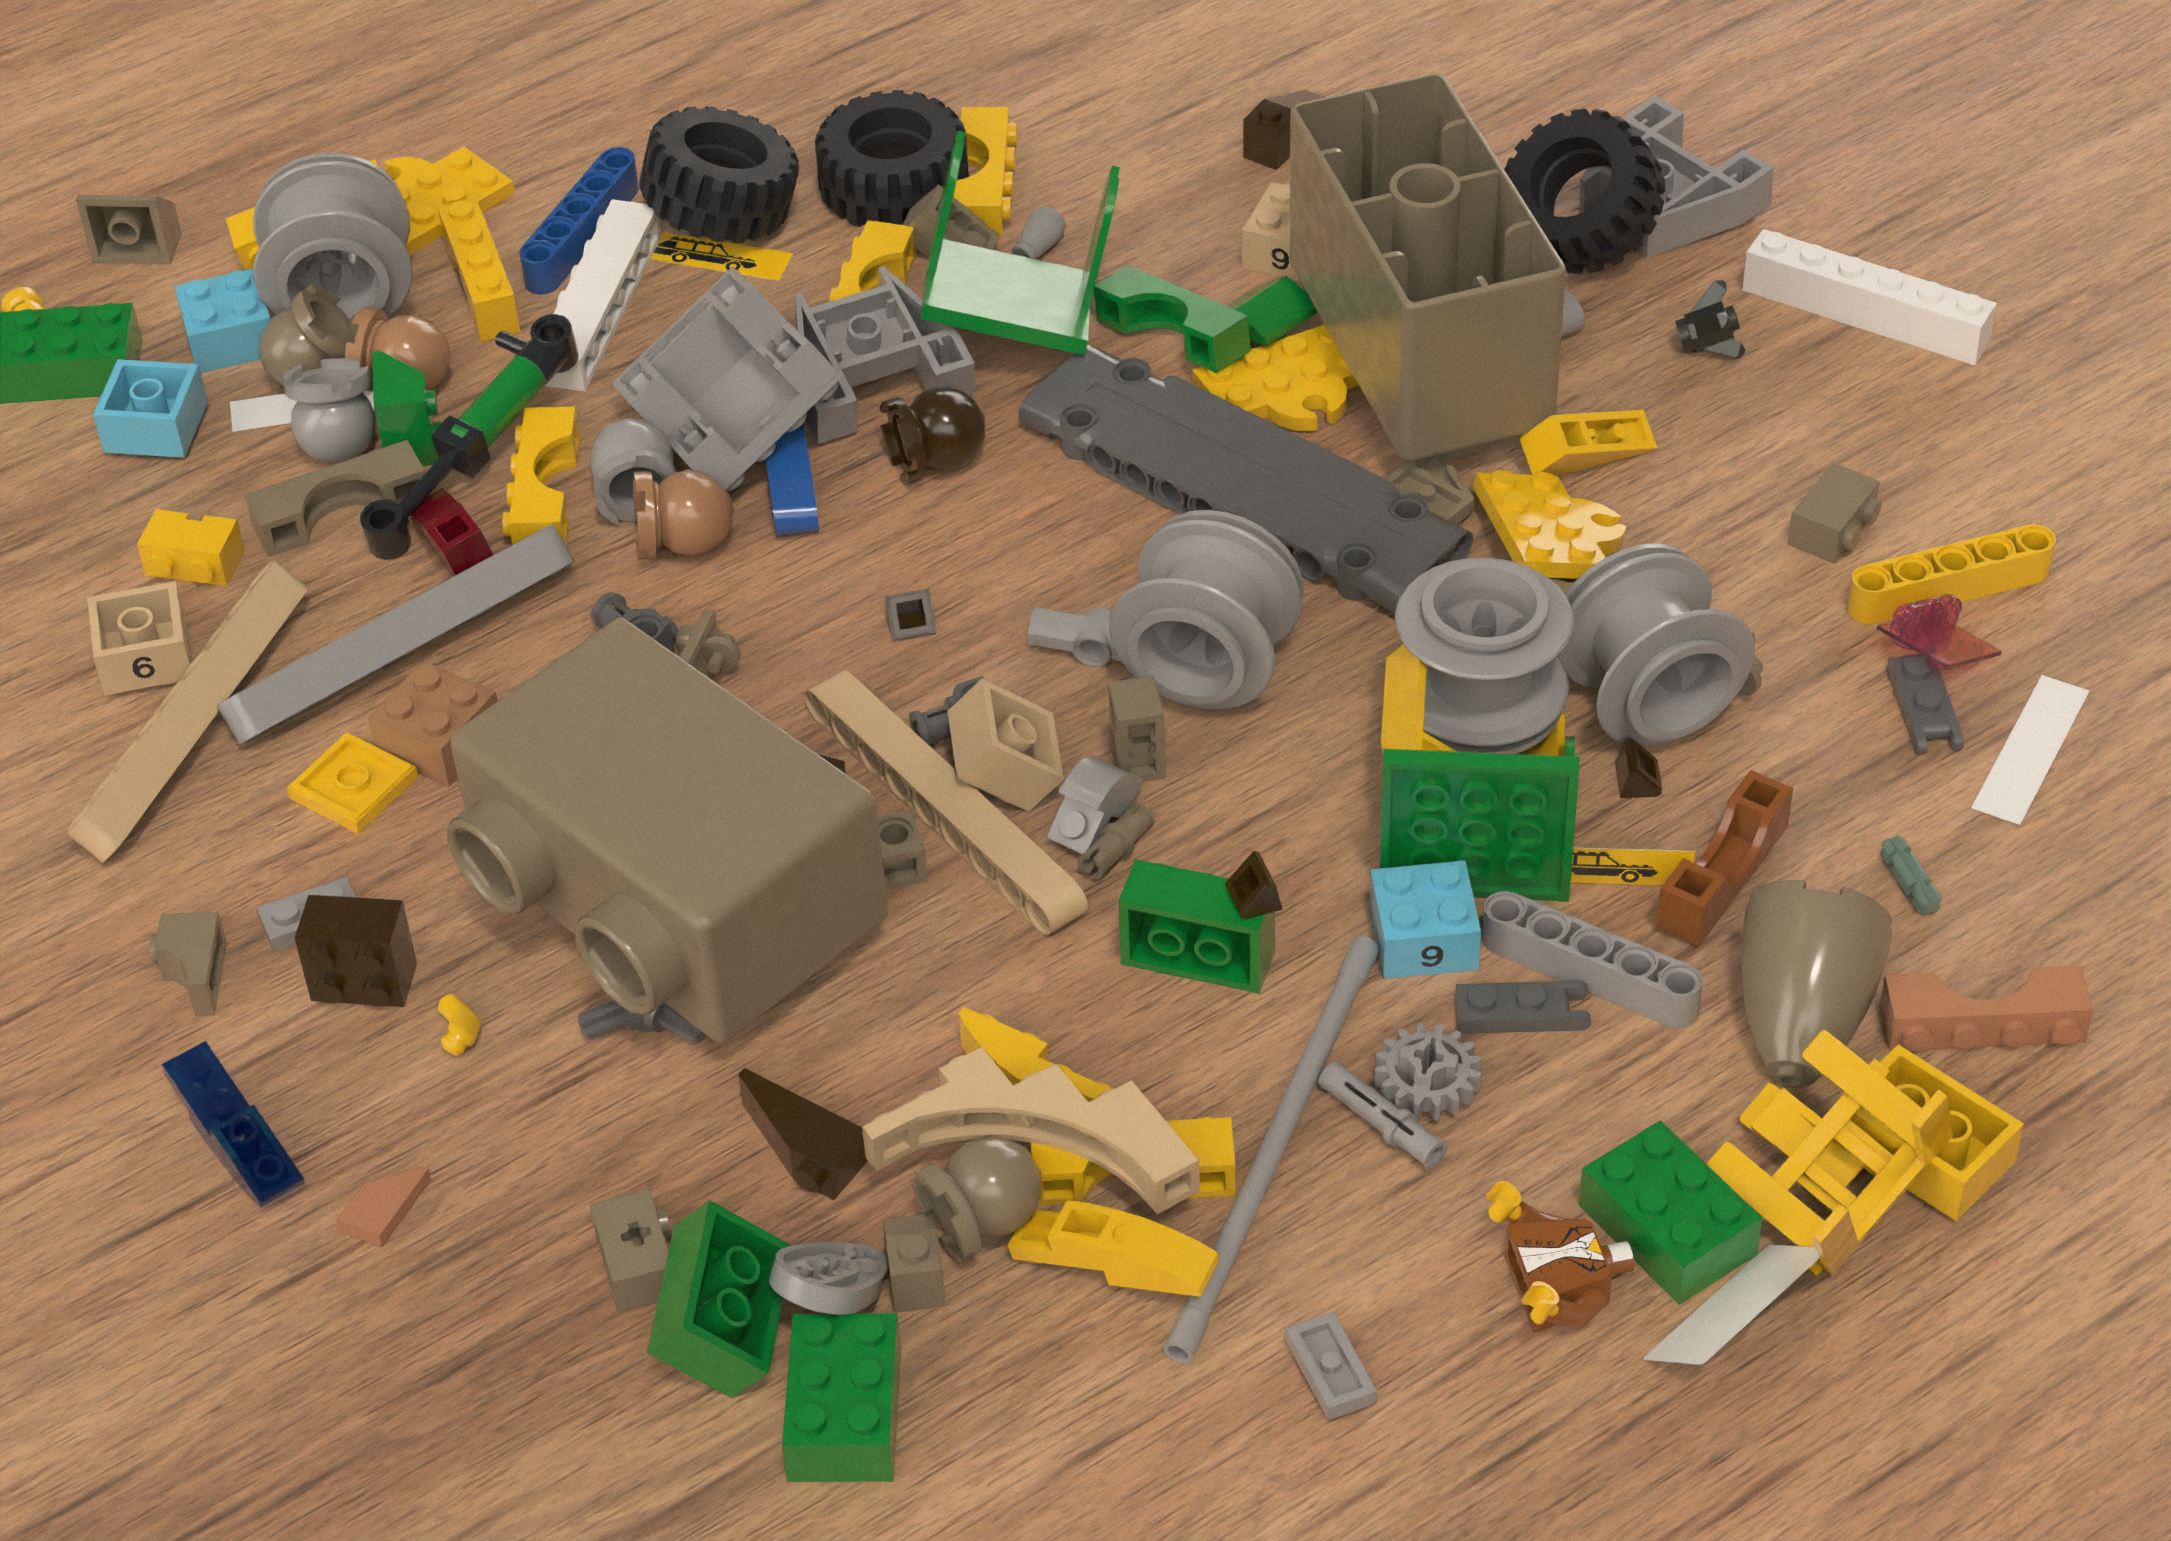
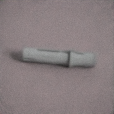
(1397, 1125)

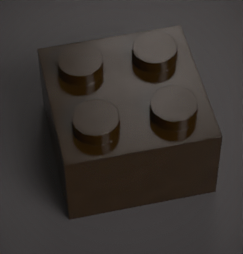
(356, 950)

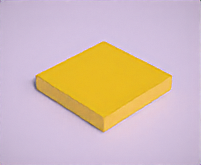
(352, 782)

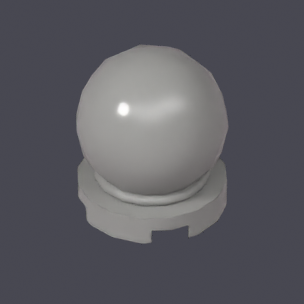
(331, 412)
(618, 452)

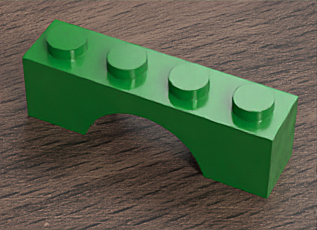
(1140, 301)

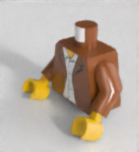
(1556, 1262)

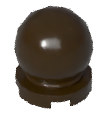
(936, 431)

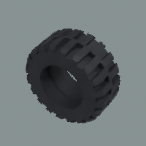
(885, 155)
(719, 174)
(1622, 213)

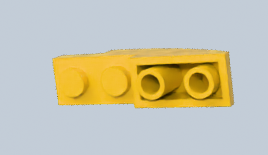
(1016, 1051)
(1121, 1244)

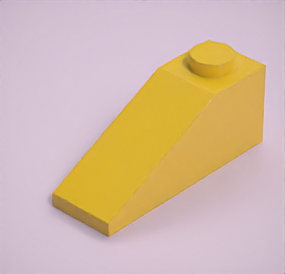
(1586, 440)

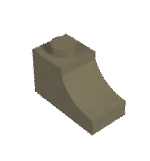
(961, 225)
(193, 954)
(914, 1263)

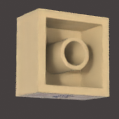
(1268, 234)
(139, 637)
(1005, 745)

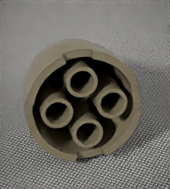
(1807, 969)

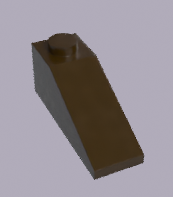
(1268, 128)
(810, 1141)

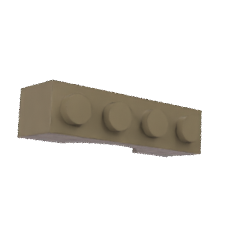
(290, 509)

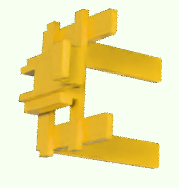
(1833, 1151)

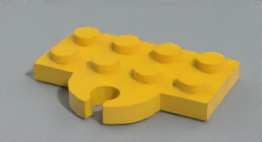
(450, 179)
(1286, 380)
(1546, 525)

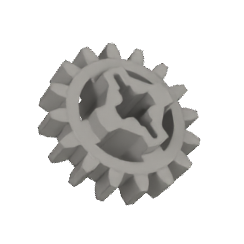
(1428, 1071)

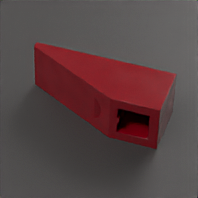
(451, 532)

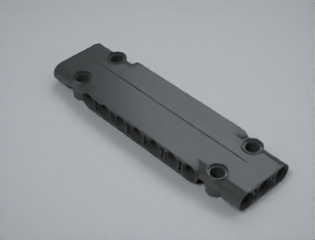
(1214, 456)

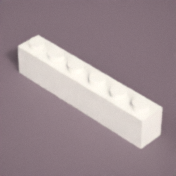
(605, 284)
(1869, 296)

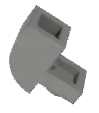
(1092, 795)

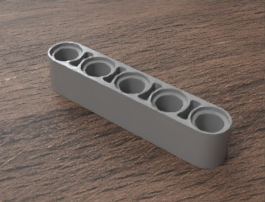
(1602, 960)

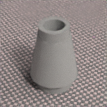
(1040, 233)

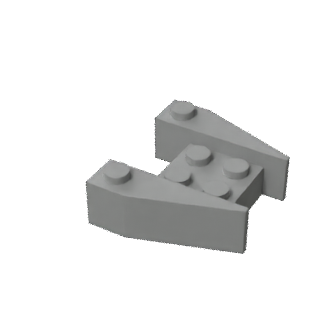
(1696, 195)
(877, 337)

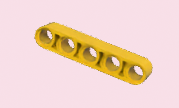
(1962, 569)

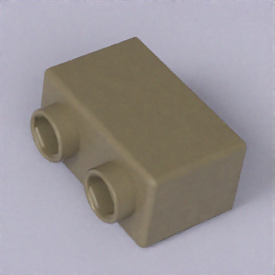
(1425, 266)
(666, 832)

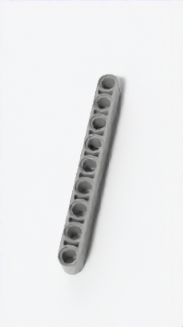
(394, 634)

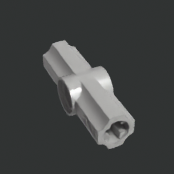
(1083, 635)

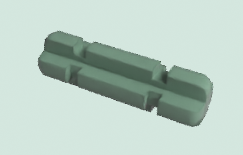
(1911, 875)

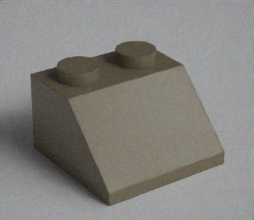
(129, 228)

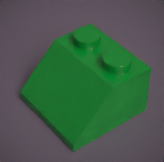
(404, 406)

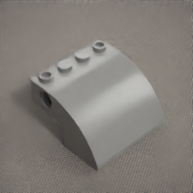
(728, 380)

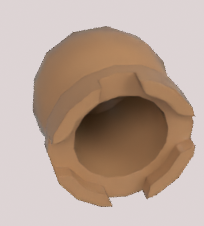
(404, 338)
(683, 513)

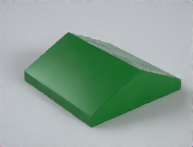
(1274, 309)

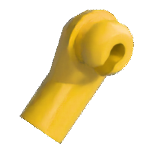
(462, 1025)

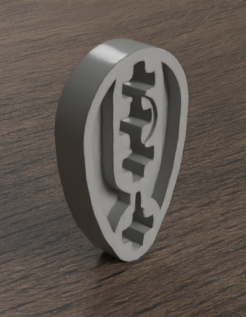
(829, 1276)

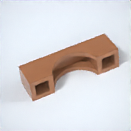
(1927, 1014)

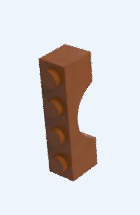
(1703, 890)

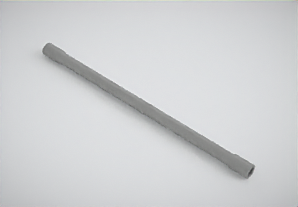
(1193, 1319)

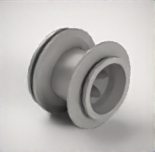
(334, 227)
(1208, 609)
(1654, 645)
(1489, 652)

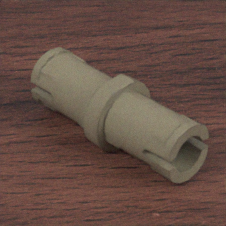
(1116, 841)

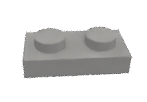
(283, 916)
(1331, 1366)

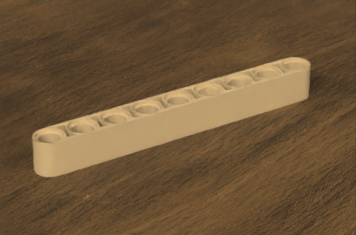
(186, 712)
(945, 803)

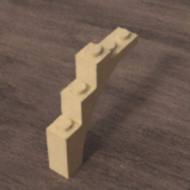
(1045, 1108)

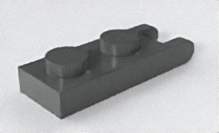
(1923, 702)
(1520, 1007)

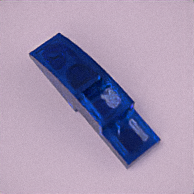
(232, 1126)

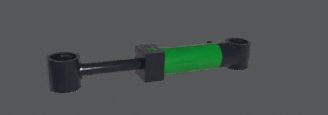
(465, 441)

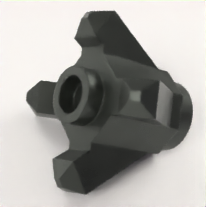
(1711, 324)

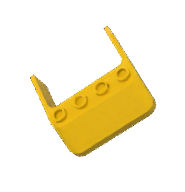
(1406, 706)

